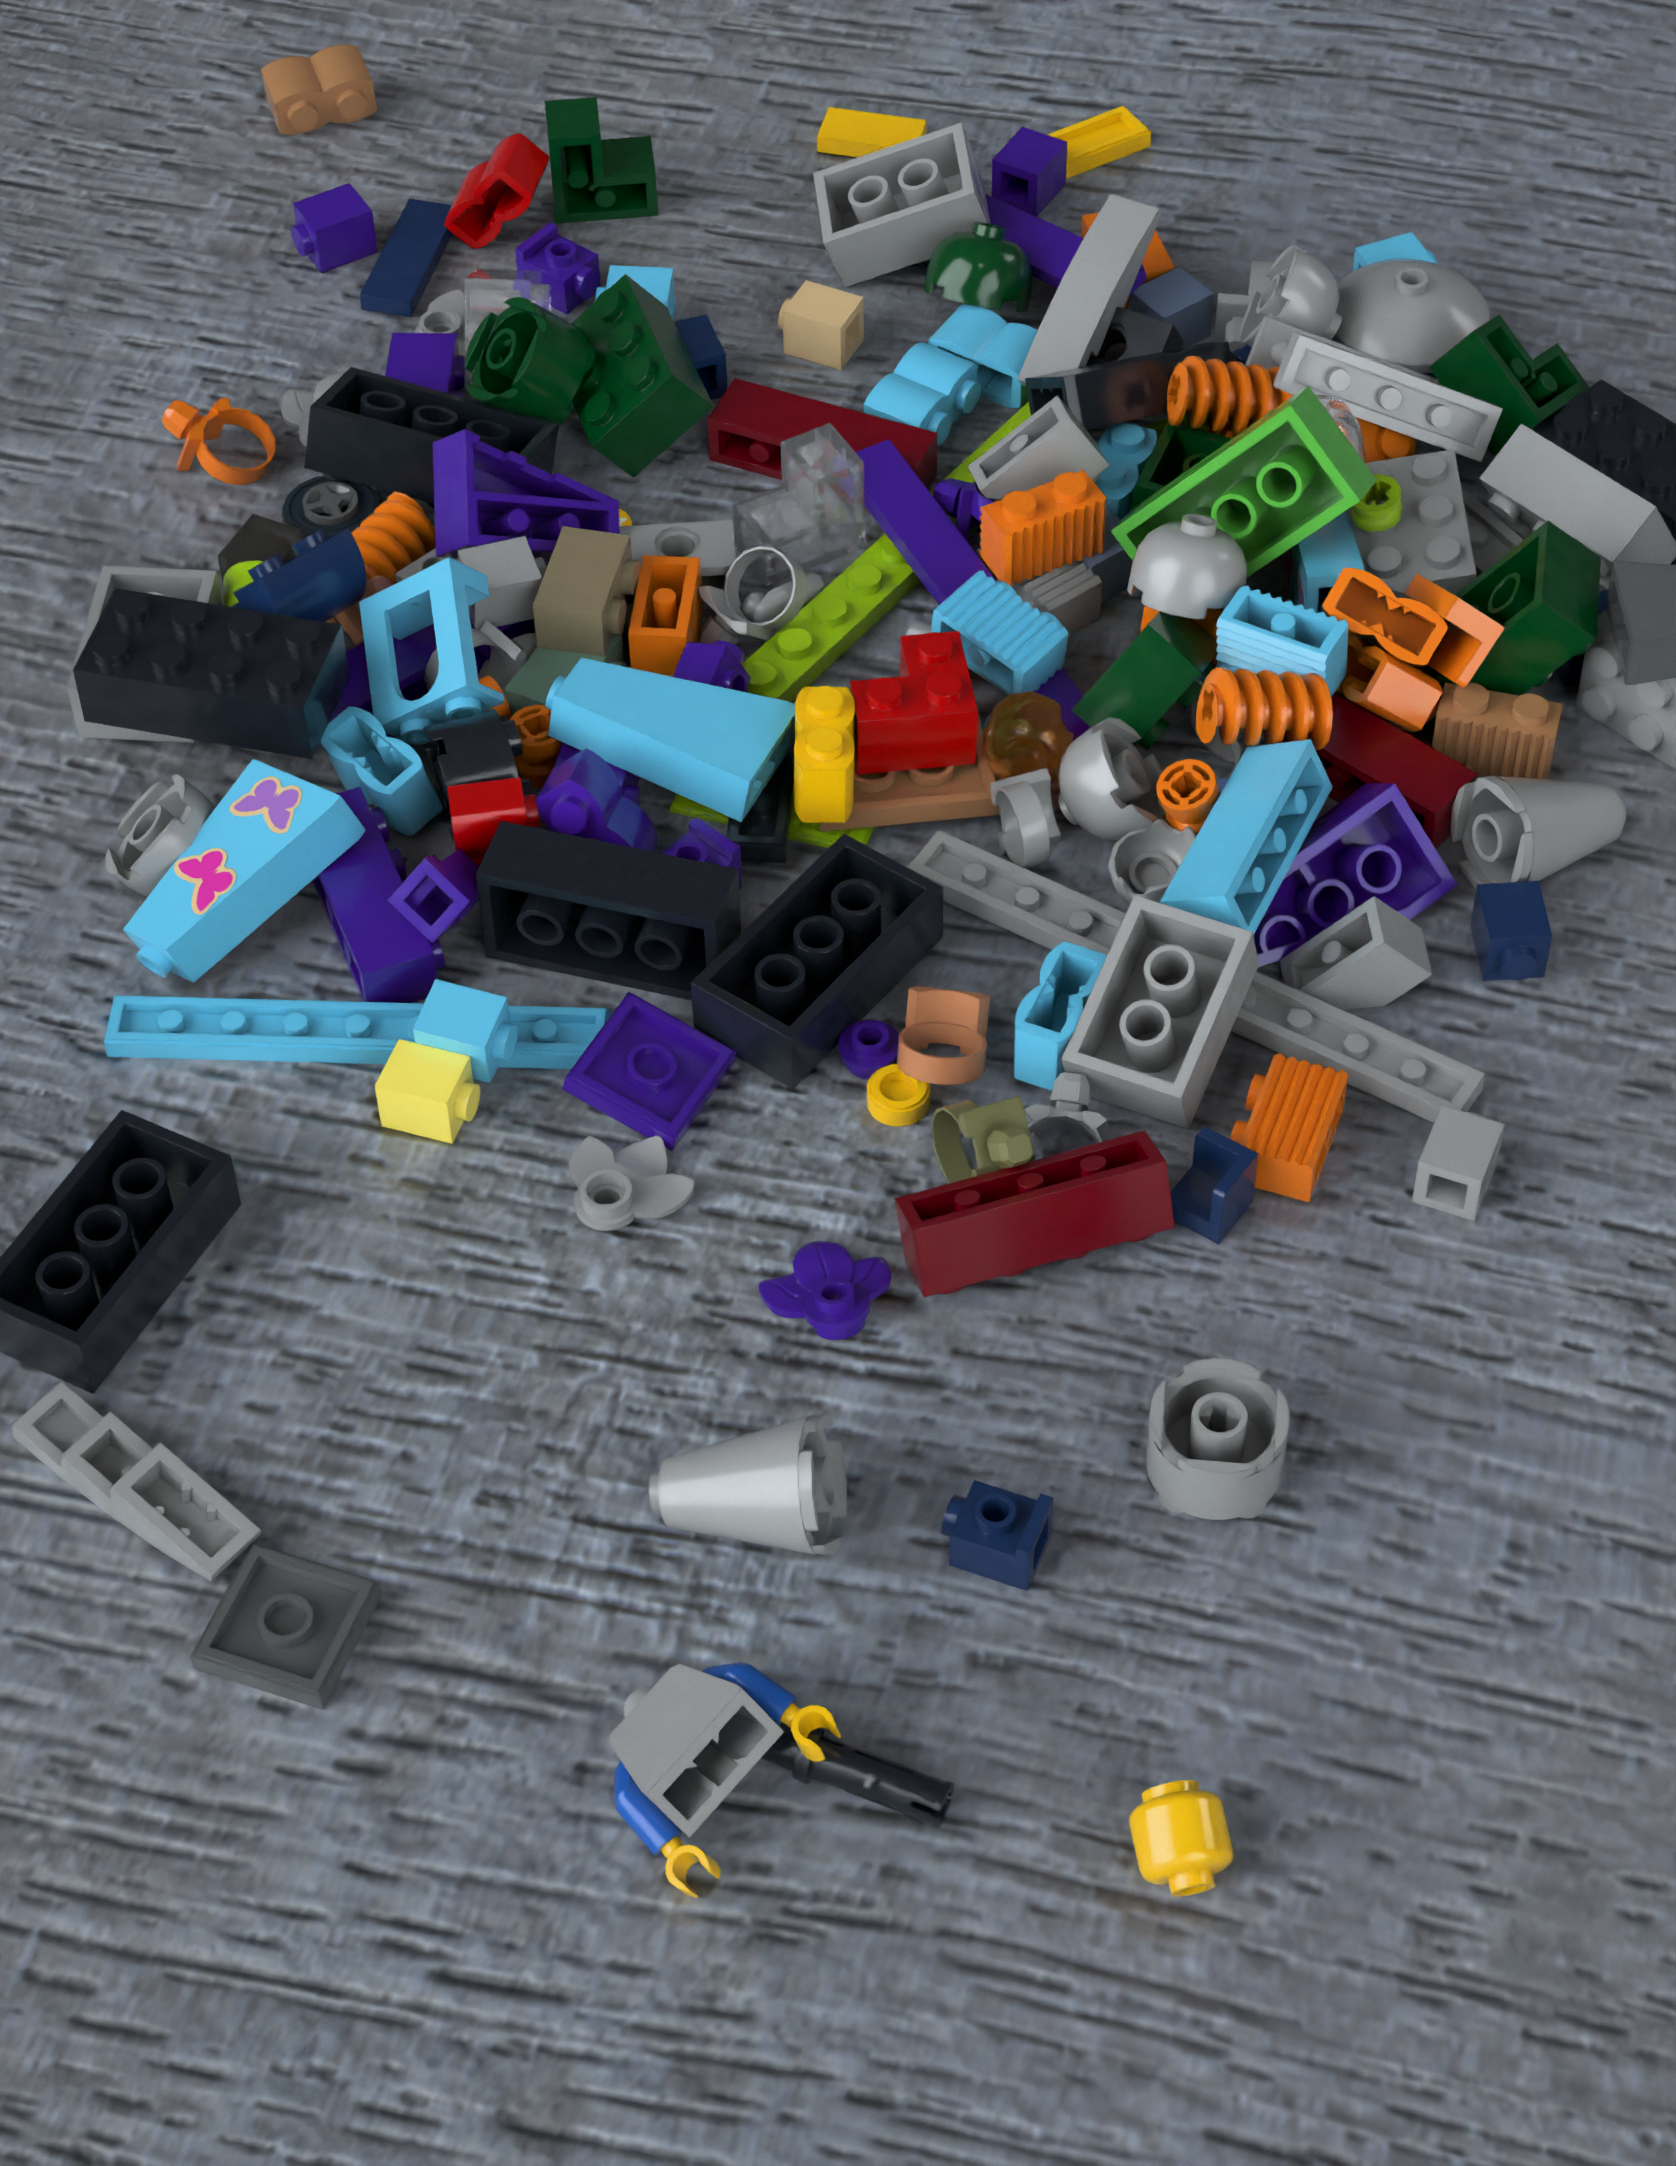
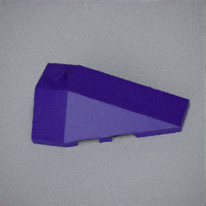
(1351, 854)

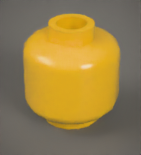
(1181, 1837)

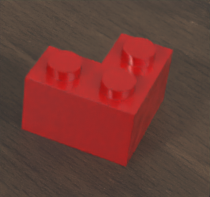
(923, 714)

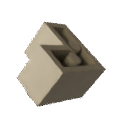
(586, 592)

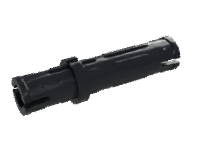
(865, 1776)

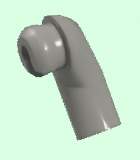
(763, 608)

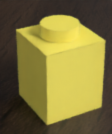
(426, 1091)

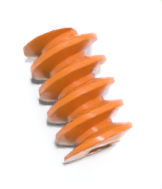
(1222, 393)
(394, 536)
(1265, 704)

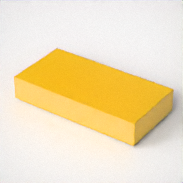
(862, 133)
(1102, 140)

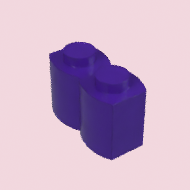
(587, 802)

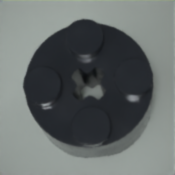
(473, 751)

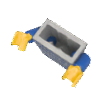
(692, 1745)

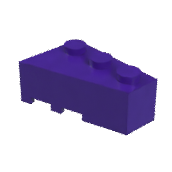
(500, 497)

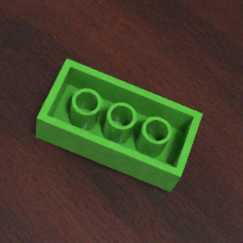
(1264, 484)

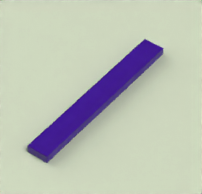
(937, 547)

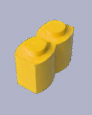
(824, 754)

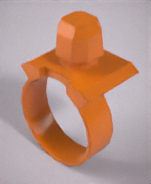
(187, 423)

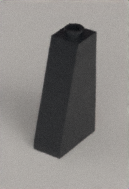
(1119, 388)

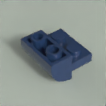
(313, 585)

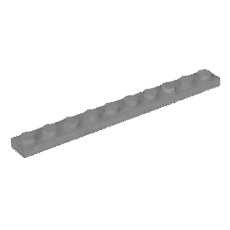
(1270, 1013)

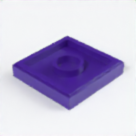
(649, 1070)

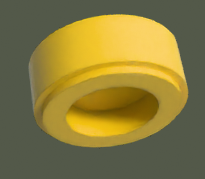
(896, 1097)

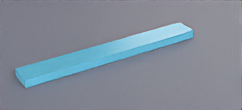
(321, 1030)

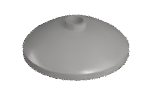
(1407, 311)

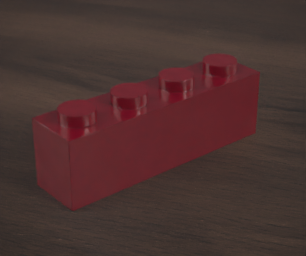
(755, 419)
(1373, 751)
(1035, 1213)

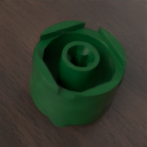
(528, 361)

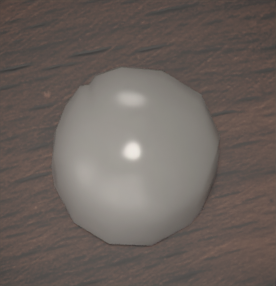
(1148, 860)

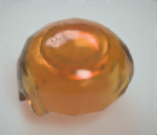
(1025, 736)

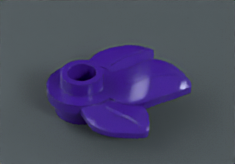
(828, 1289)

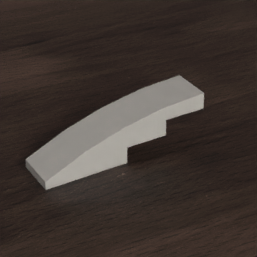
(1092, 288)
(135, 1483)

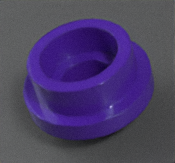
(868, 1047)

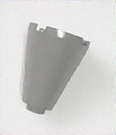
(1531, 826)
(759, 1488)

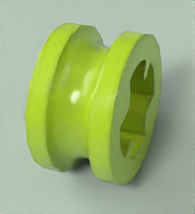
(1379, 516)

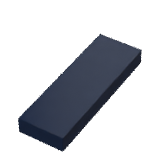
(407, 259)

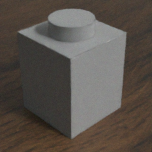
(511, 578)
(1458, 1162)

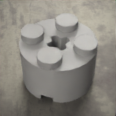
(1217, 1440)

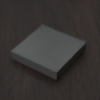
(286, 1626)

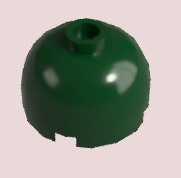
(981, 269)

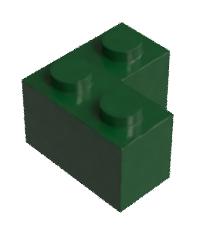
(593, 175)
(1500, 371)
(1151, 674)

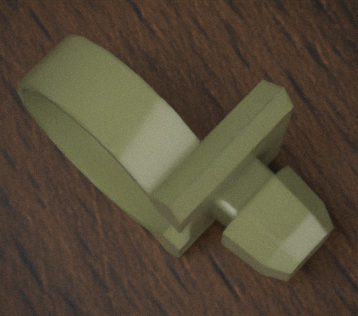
(997, 1134)

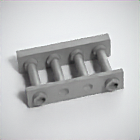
(1376, 389)

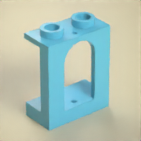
(429, 597)

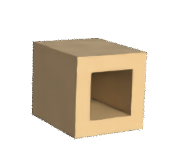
(822, 324)

